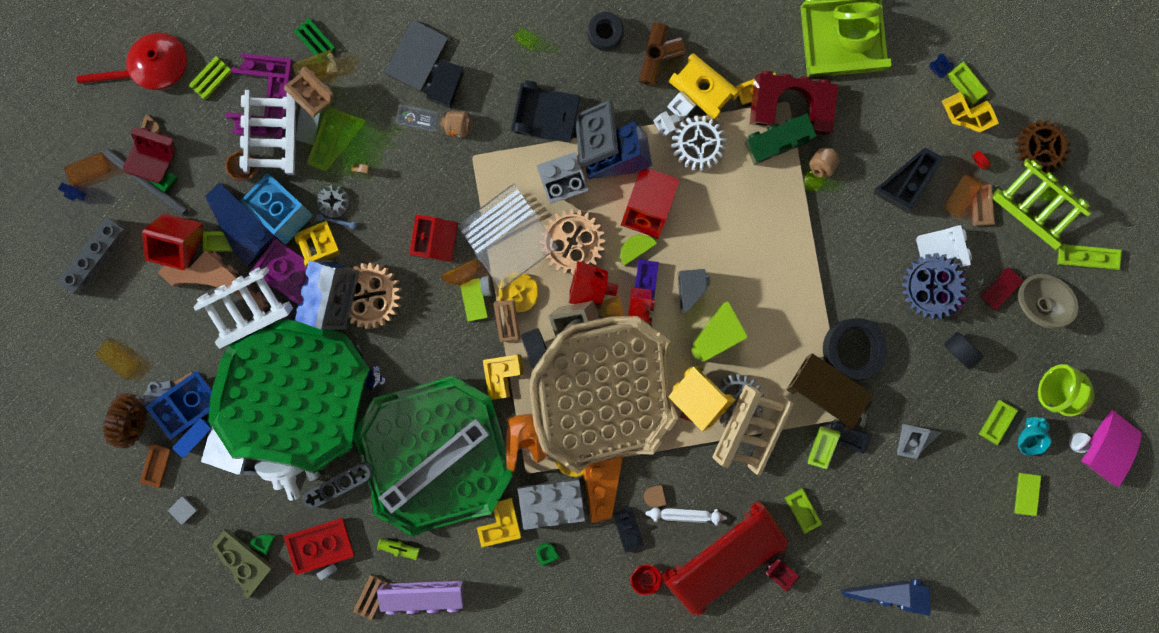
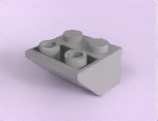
(562, 178)

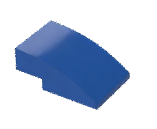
(181, 405)

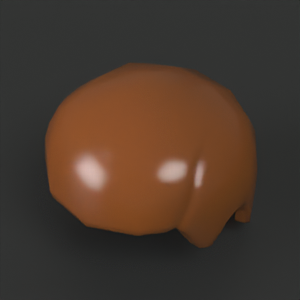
(233, 167)

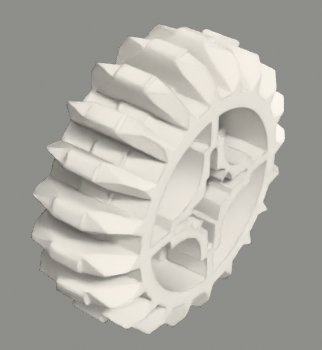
(707, 142)

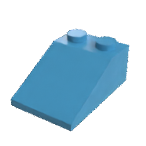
(276, 208)

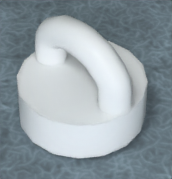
(1080, 442)

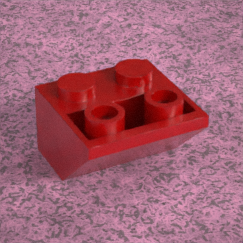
(433, 238)

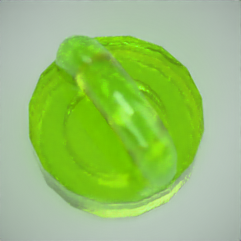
(812, 182)

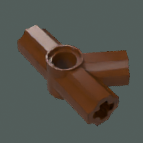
(666, 50)

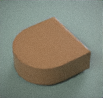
(654, 496)

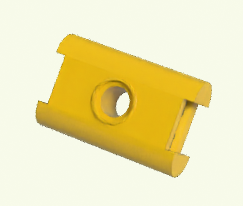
(708, 100)

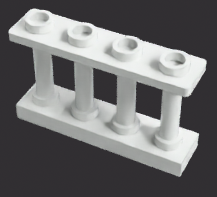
(287, 143)
(243, 326)

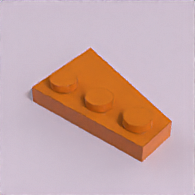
(601, 487)

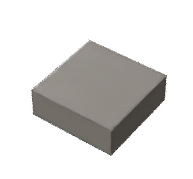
(182, 510)

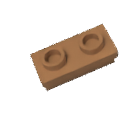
(309, 92)

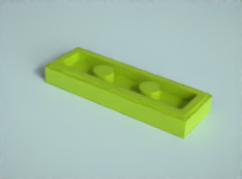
(1089, 257)

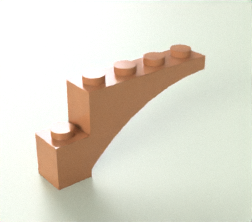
(209, 271)

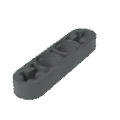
(338, 486)

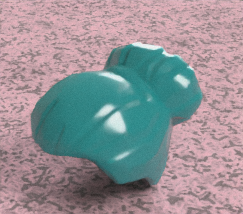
(1035, 436)

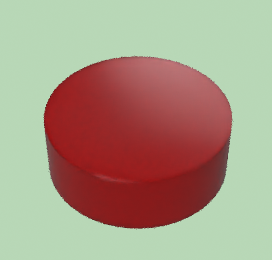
(980, 159)

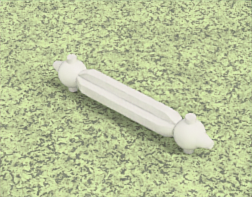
(686, 515)

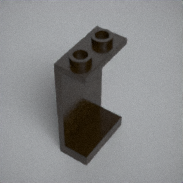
(831, 391)

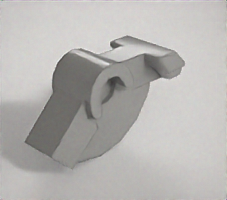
(155, 390)

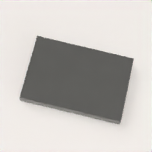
(416, 55)
(596, 134)

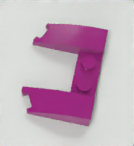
(278, 72)

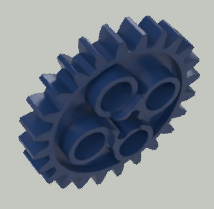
(953, 287)

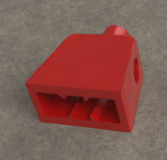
(590, 284)

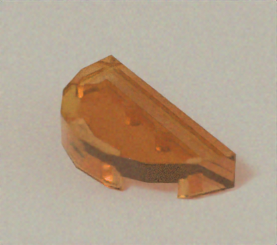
(461, 274)

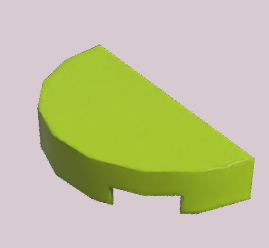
(635, 247)

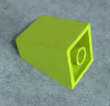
(718, 333)

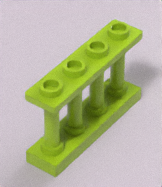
(1037, 223)

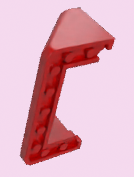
(726, 560)

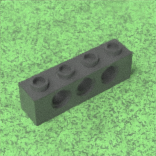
(93, 256)

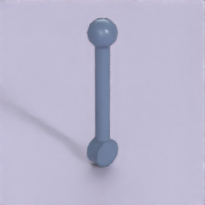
(320, 217)

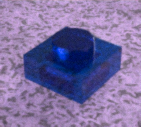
(71, 192)

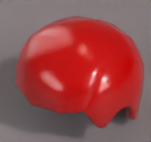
(646, 579)

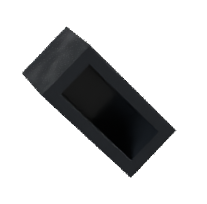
(444, 83)

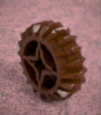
(1055, 157)
(124, 420)

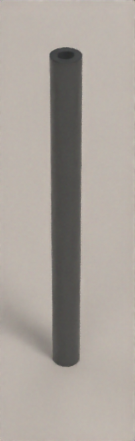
(147, 184)

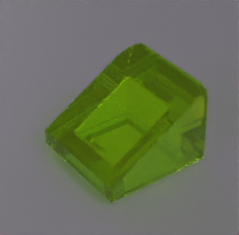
(525, 38)

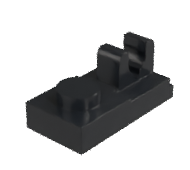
(628, 529)

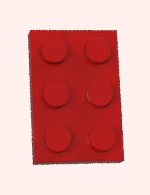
(319, 546)

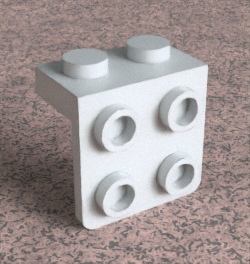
(947, 242)

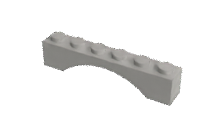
(434, 465)

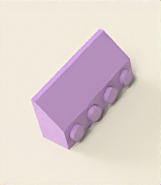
(421, 596)

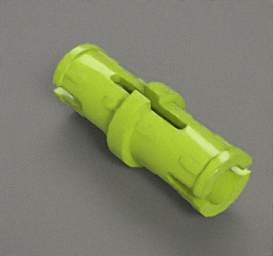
(385, 544)

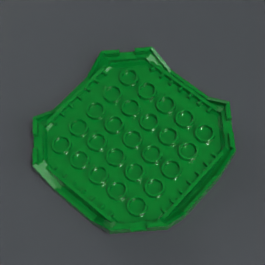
(288, 395)
(412, 425)

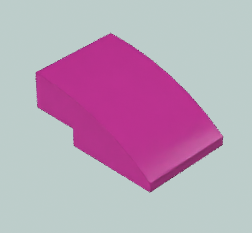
(1113, 449)

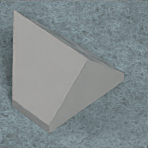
(915, 440)

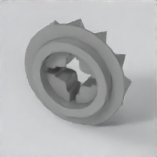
(338, 208)

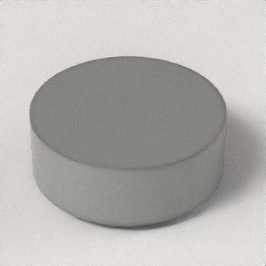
(486, 286)
(326, 572)

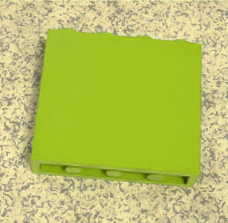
(824, 52)

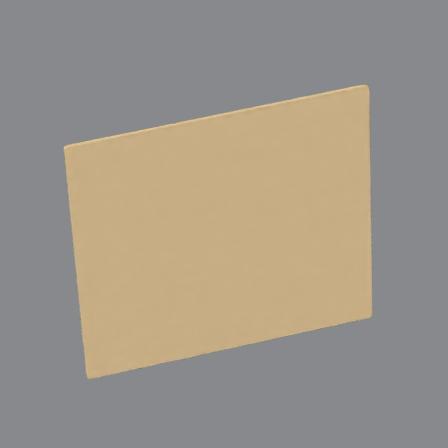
(733, 221)

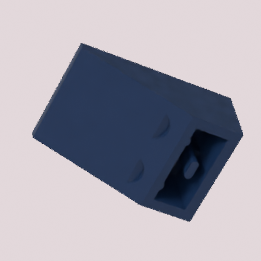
(631, 157)

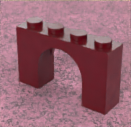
(819, 94)

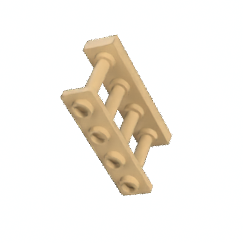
(739, 422)

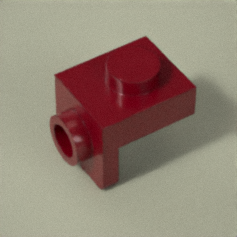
(782, 574)

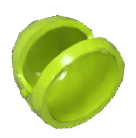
(858, 25)
(1066, 390)

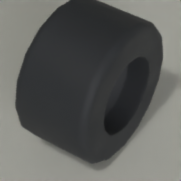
(600, 19)
(963, 350)

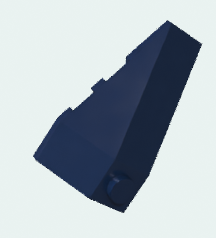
(241, 228)
(908, 595)

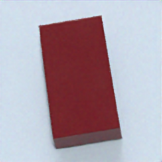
(1001, 288)

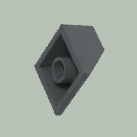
(691, 287)

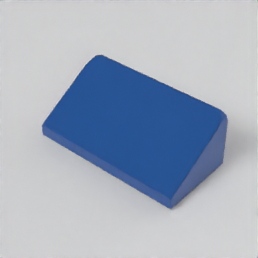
(192, 437)

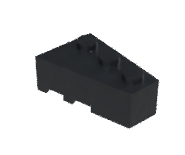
(908, 183)

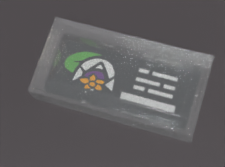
(416, 118)

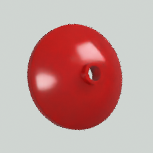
(162, 69)

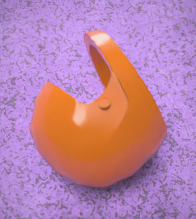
(522, 435)

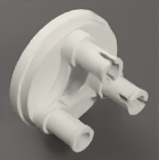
(283, 477)

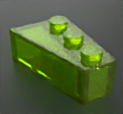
(333, 138)

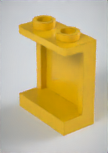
(700, 398)

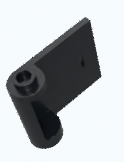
(542, 113)

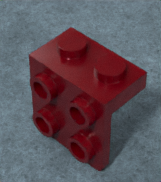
(149, 155)

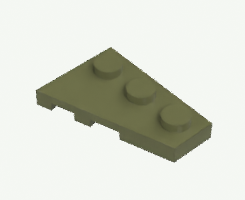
(244, 563)

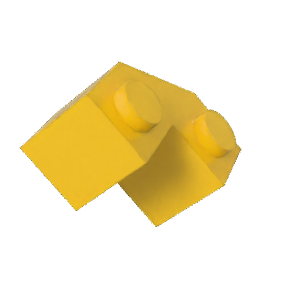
(977, 118)

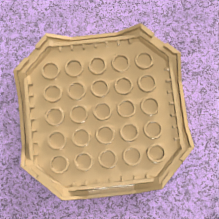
(602, 392)

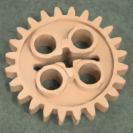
(588, 250)
(373, 314)

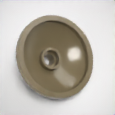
(1048, 301)

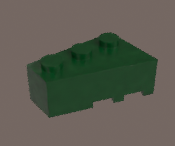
(780, 138)

